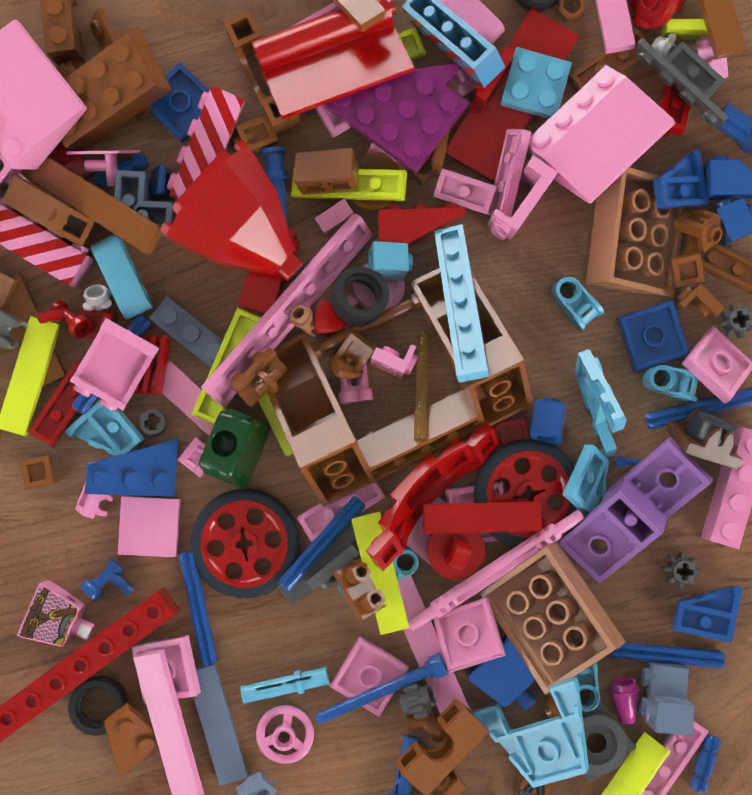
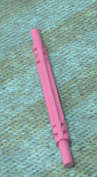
(495, 570)

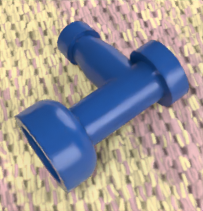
(111, 573)

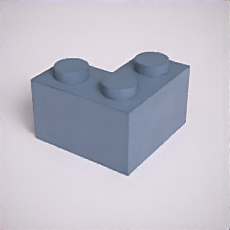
(135, 191)
(665, 699)

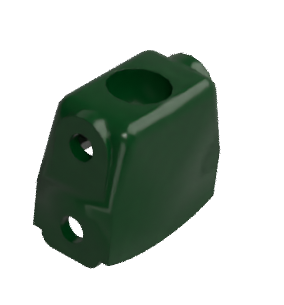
(234, 447)

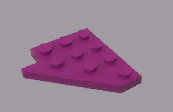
(406, 113)

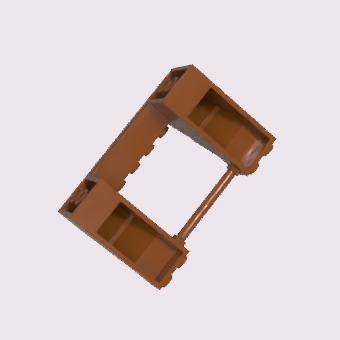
(322, 436)

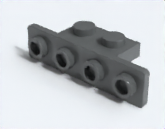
(688, 74)
(321, 574)

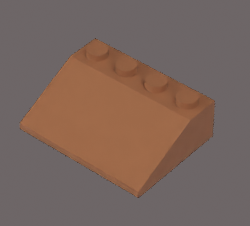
(633, 238)
(552, 617)

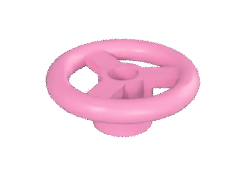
(281, 744)

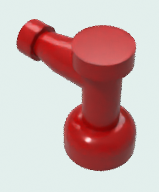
(78, 326)

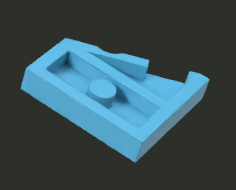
(106, 430)
(587, 480)

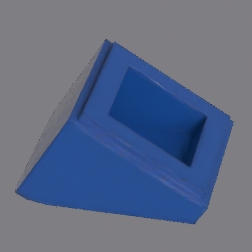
(160, 177)

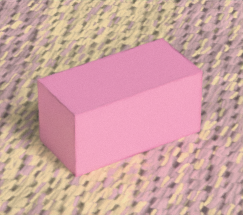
(334, 217)

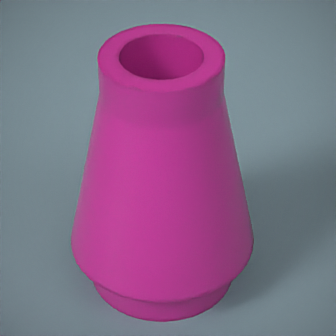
(625, 698)

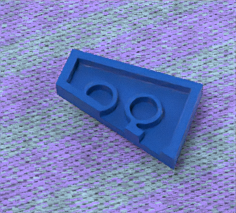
(137, 473)

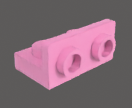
(389, 361)

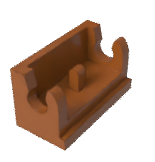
(326, 171)

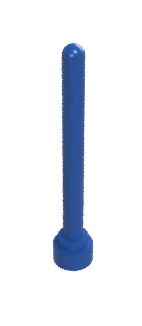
(433, 667)

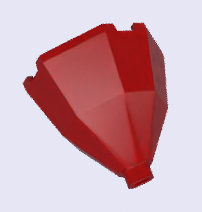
(234, 217)

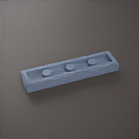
(219, 727)

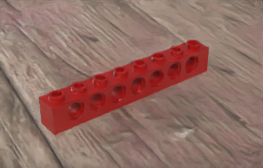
(86, 661)

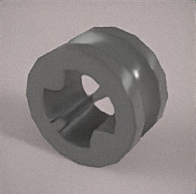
(146, 417)

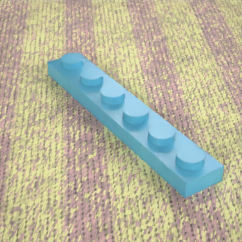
(461, 304)

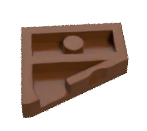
(129, 737)

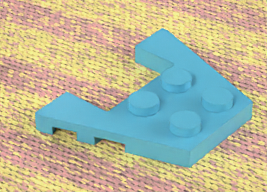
(599, 400)
(548, 748)

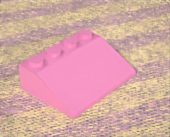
(34, 100)
(599, 133)

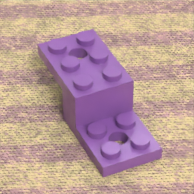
(635, 510)

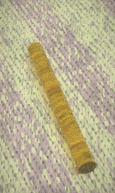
(421, 387)

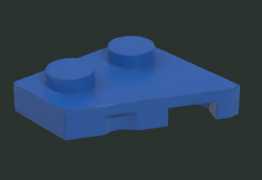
(682, 184)
(709, 613)

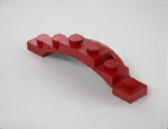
(423, 486)

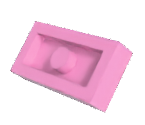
(465, 191)

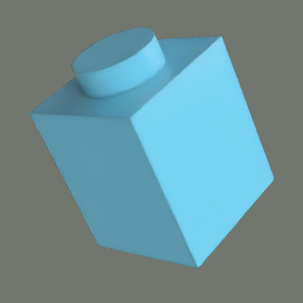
(390, 260)

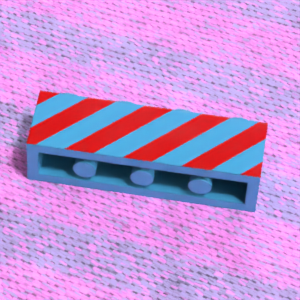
(455, 39)

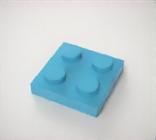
(535, 83)

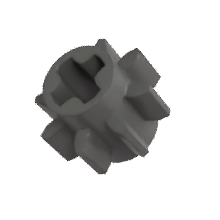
(728, 324)
(684, 577)
(417, 700)

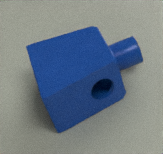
(505, 678)

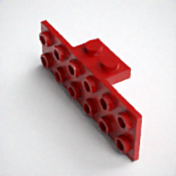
(484, 128)

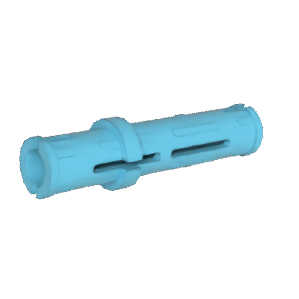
(284, 685)

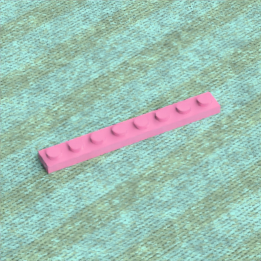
(303, 291)

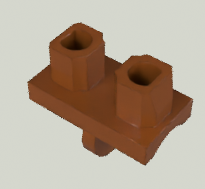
(259, 377)
(359, 589)

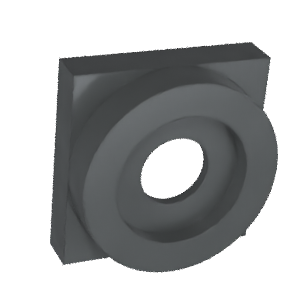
(617, 742)

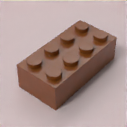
(114, 89)

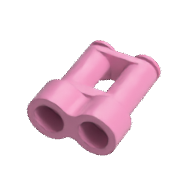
(355, 394)

